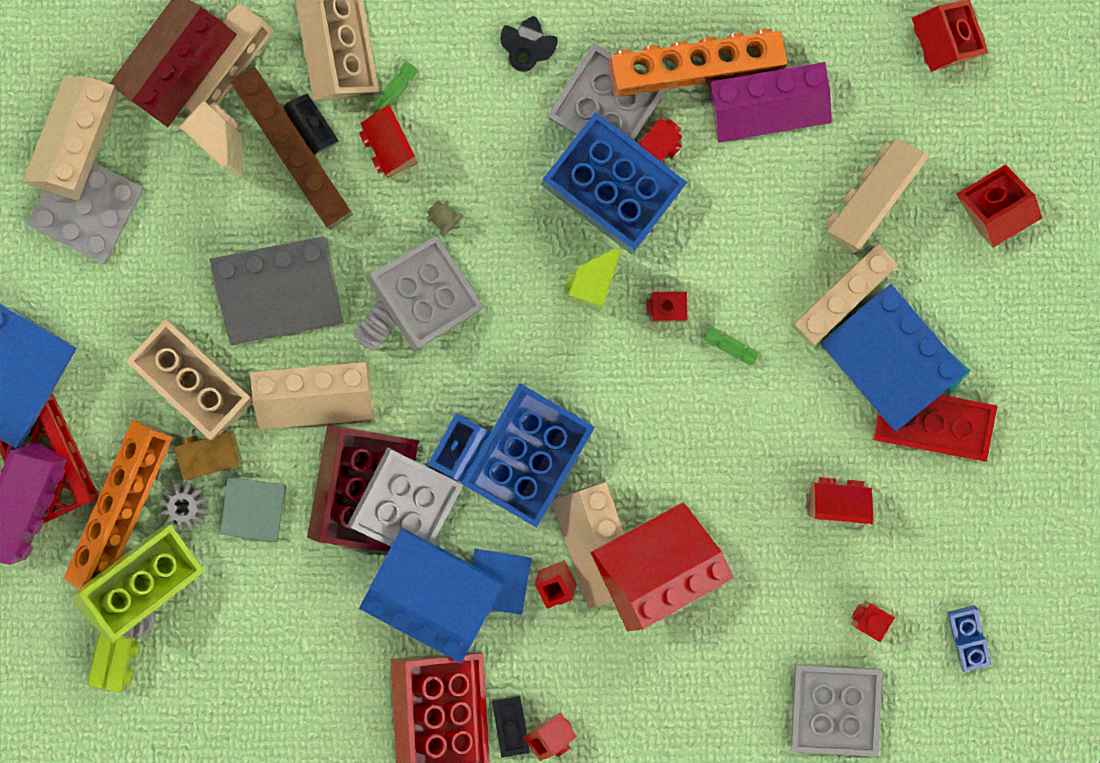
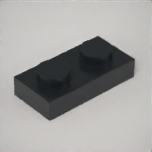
(310, 124)
(510, 725)

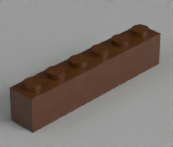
(292, 148)

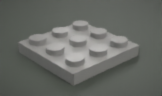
(592, 91)
(93, 221)
(425, 293)
(406, 497)
(836, 710)

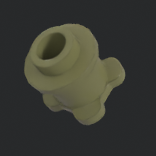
(444, 217)

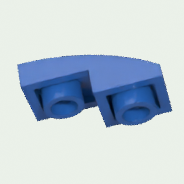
(969, 638)

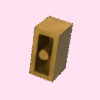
(207, 456)

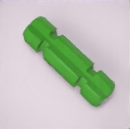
(396, 86)
(731, 346)

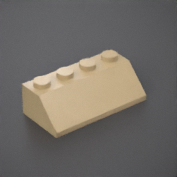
(337, 48)
(71, 136)
(217, 136)
(875, 195)
(190, 380)
(312, 395)
(587, 523)

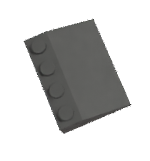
(277, 290)

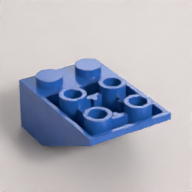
(459, 447)

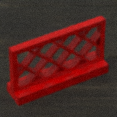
(62, 443)

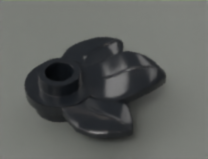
(527, 40)

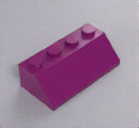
(771, 102)
(25, 494)

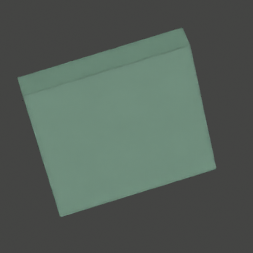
(252, 509)

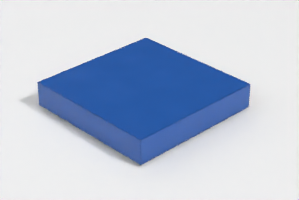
(510, 569)

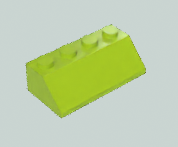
(592, 280)
(137, 583)

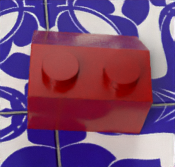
(949, 35)
(388, 142)
(1000, 205)
(841, 502)

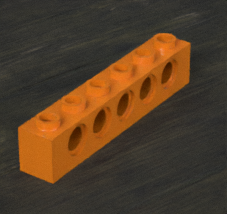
(628, 82)
(119, 502)

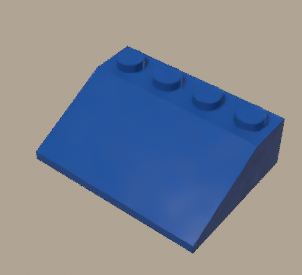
(613, 183)
(893, 358)
(29, 370)
(528, 455)
(431, 595)

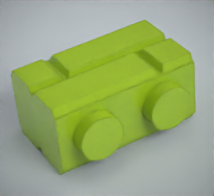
(112, 663)

